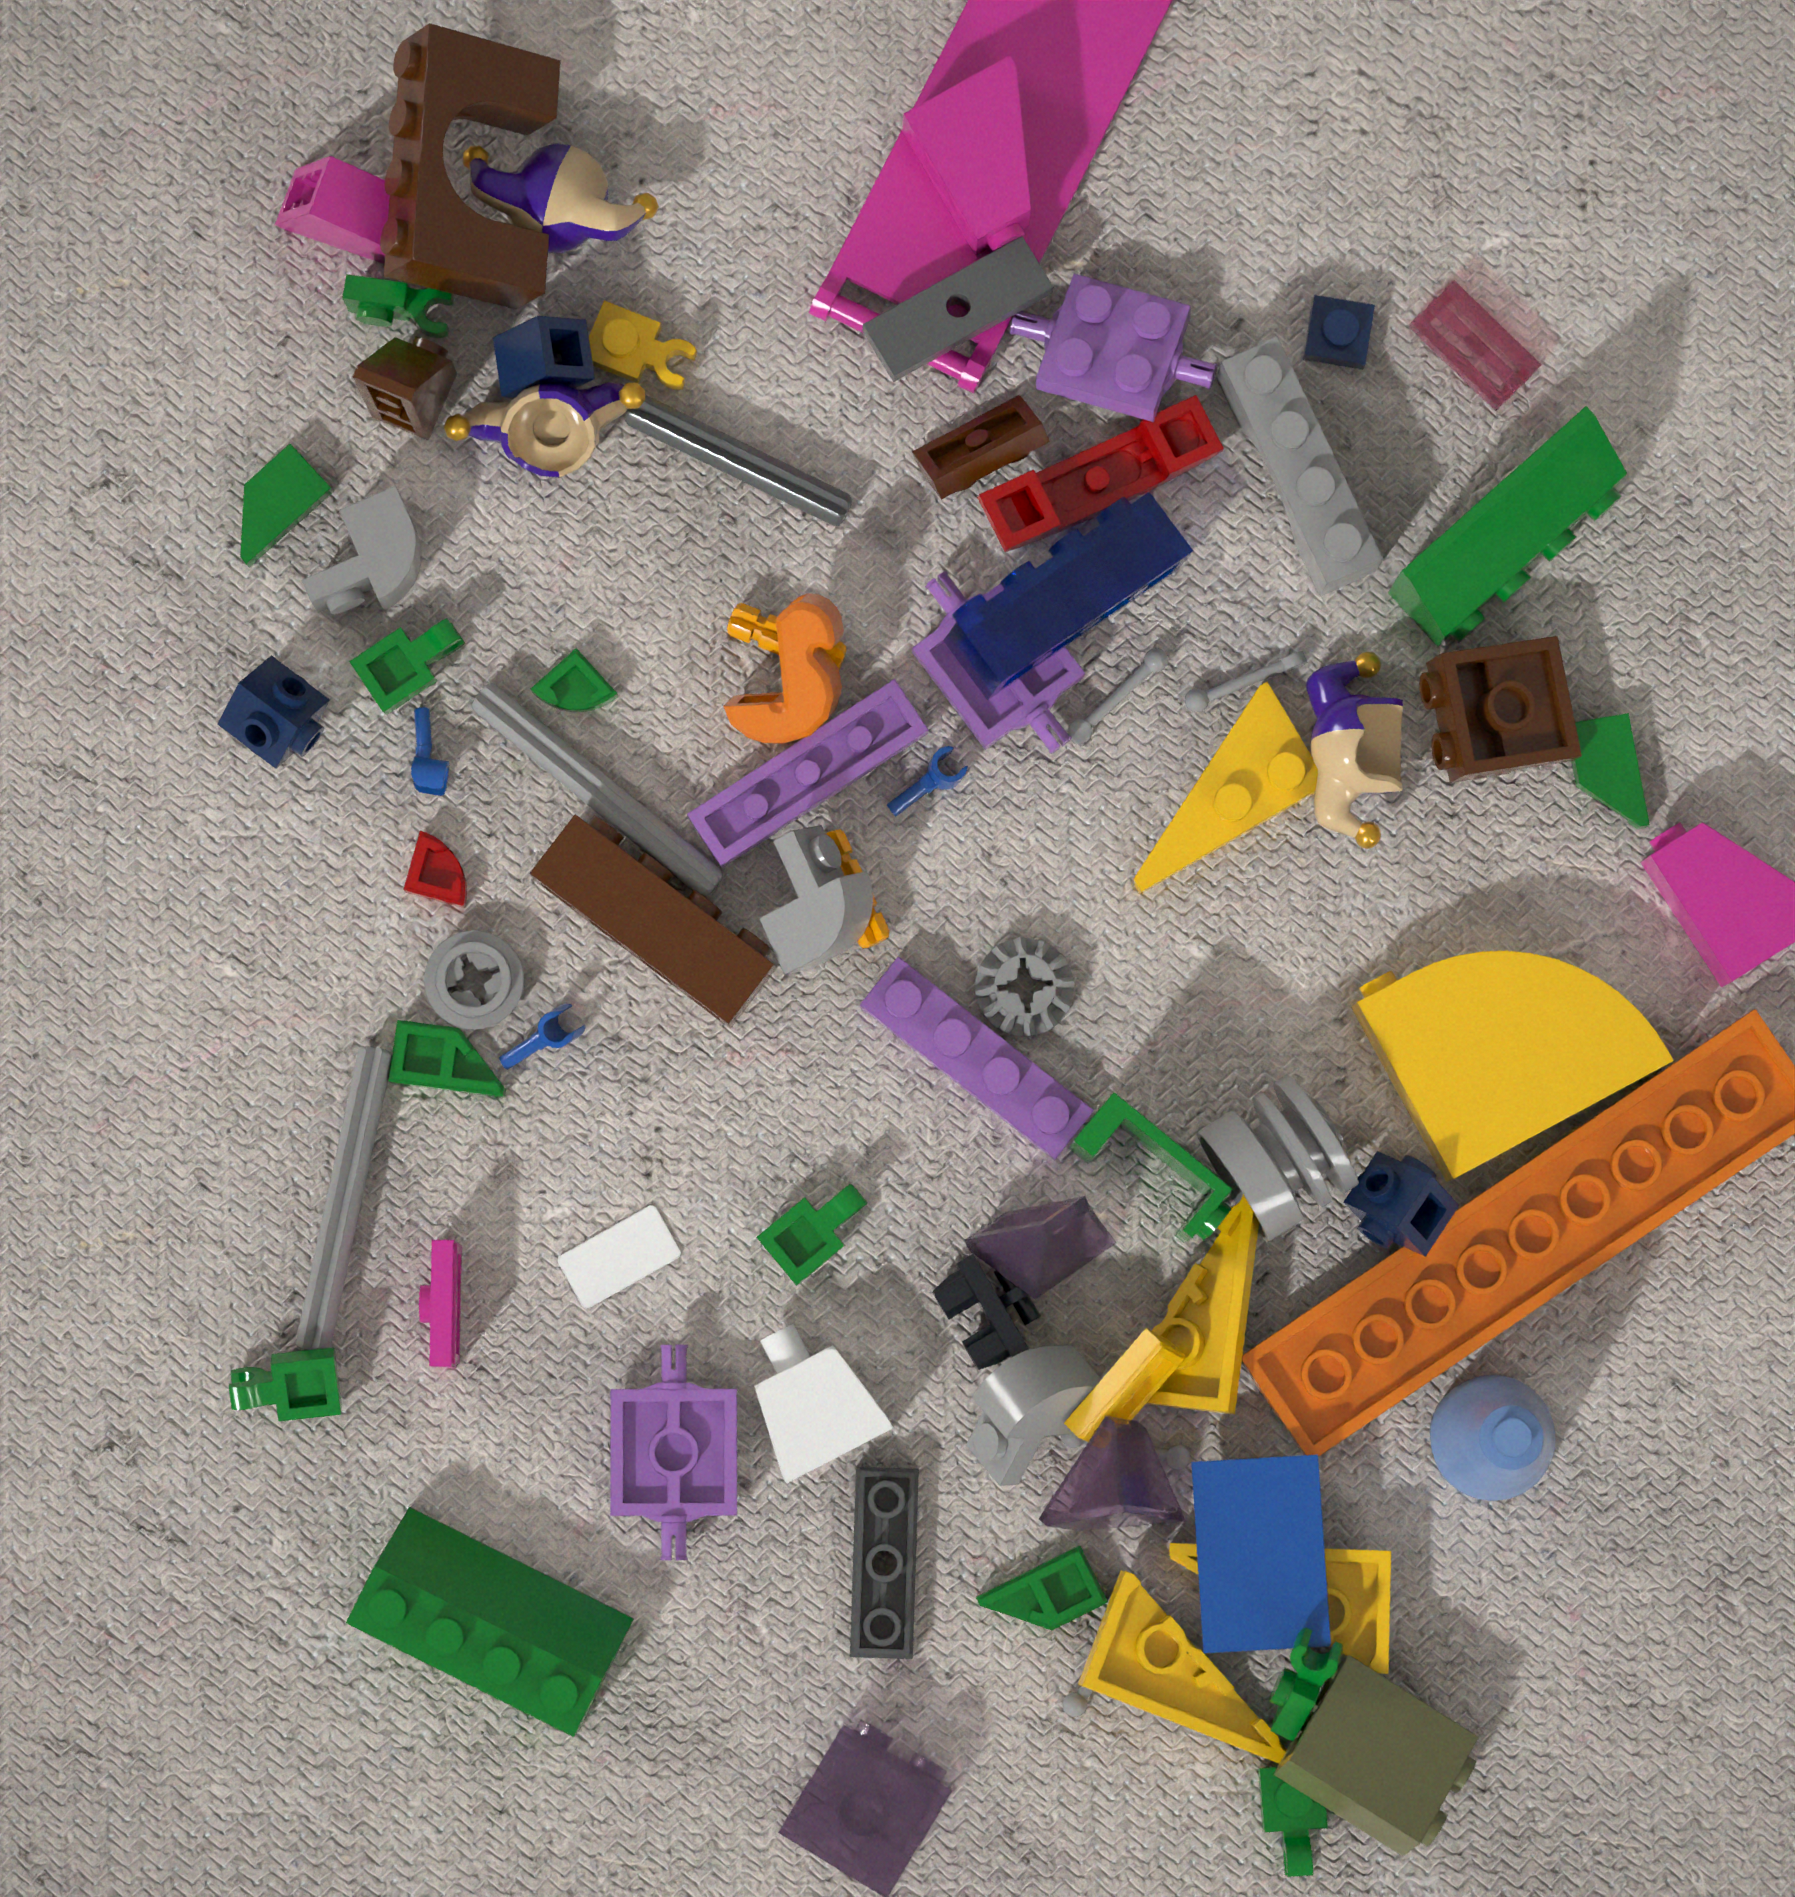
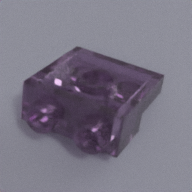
(867, 1806)

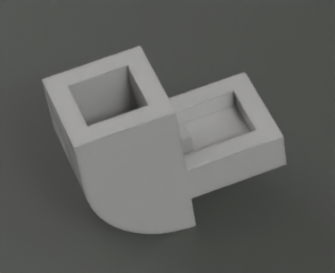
(385, 559)
(830, 906)
(1025, 1402)

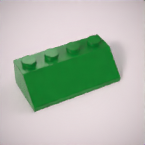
(1510, 529)
(490, 1621)

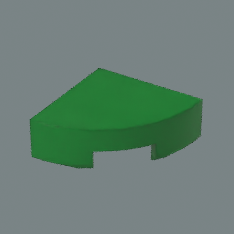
(574, 686)

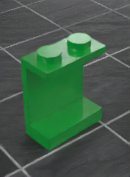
(1120, 1114)

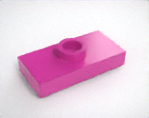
(442, 1303)

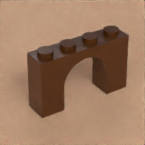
(429, 229)

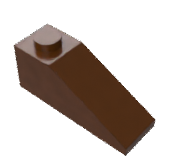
(406, 384)

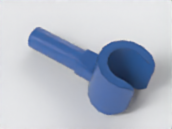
(428, 774)
(927, 783)
(548, 1034)

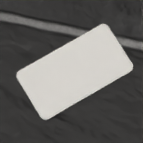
(619, 1256)

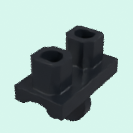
(971, 1287)

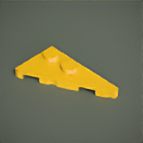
(1247, 782)
(1210, 1320)
(1356, 1600)
(1153, 1666)

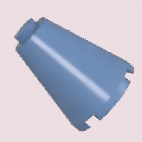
(1492, 1437)

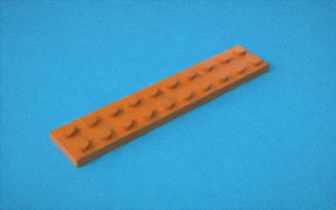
(1529, 1237)

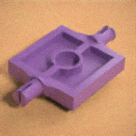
(1113, 347)
(1013, 708)
(673, 1452)

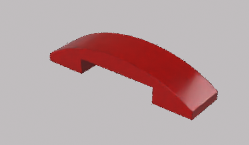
(1092, 480)

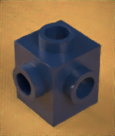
(275, 713)
(1400, 1203)

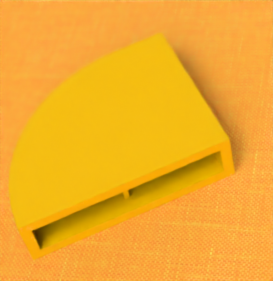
(1502, 1048)

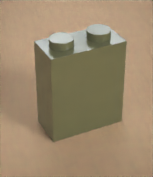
(1379, 1757)

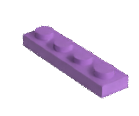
(808, 773)
(976, 1058)

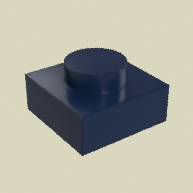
(1338, 332)

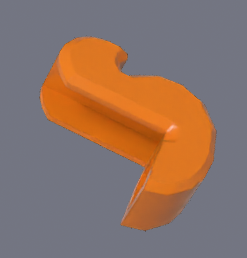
(807, 672)

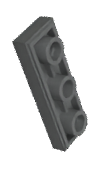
(988, 290)
(884, 1603)

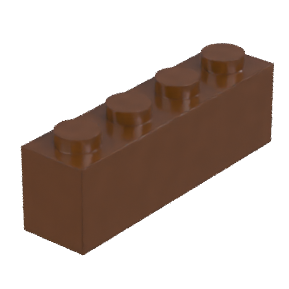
(653, 920)

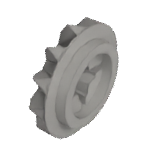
(446, 970)
(1004, 1008)

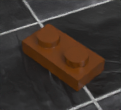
(980, 447)

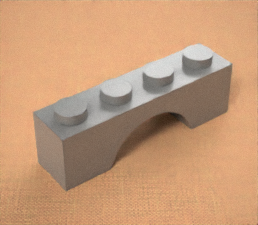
(1310, 482)

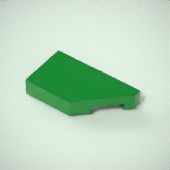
(278, 501)
(1611, 767)
(440, 1060)
(1049, 1592)

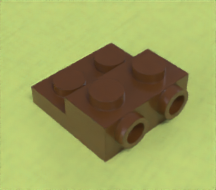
(1500, 709)

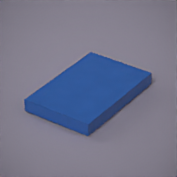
(1260, 1553)

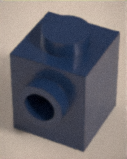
(543, 353)

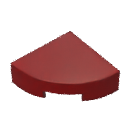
(436, 872)

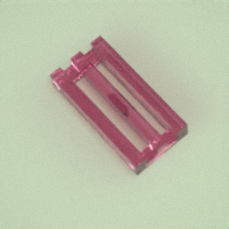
(1491, 329)

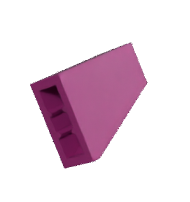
(976, 154)
(337, 207)
(1723, 898)

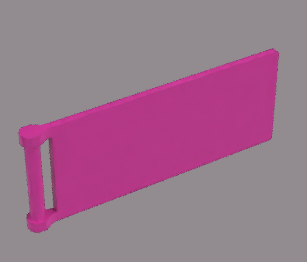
(1071, 80)

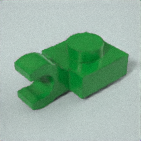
(383, 300)
(398, 667)
(806, 1237)
(299, 1384)
(1298, 1689)
(1292, 1814)

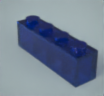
(1067, 594)

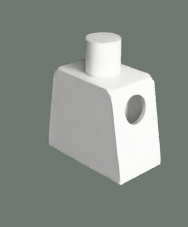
(814, 1405)

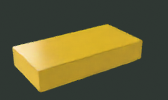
(1127, 1383)

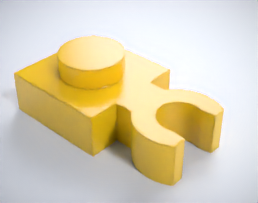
(628, 344)

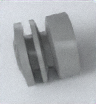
(1279, 1156)

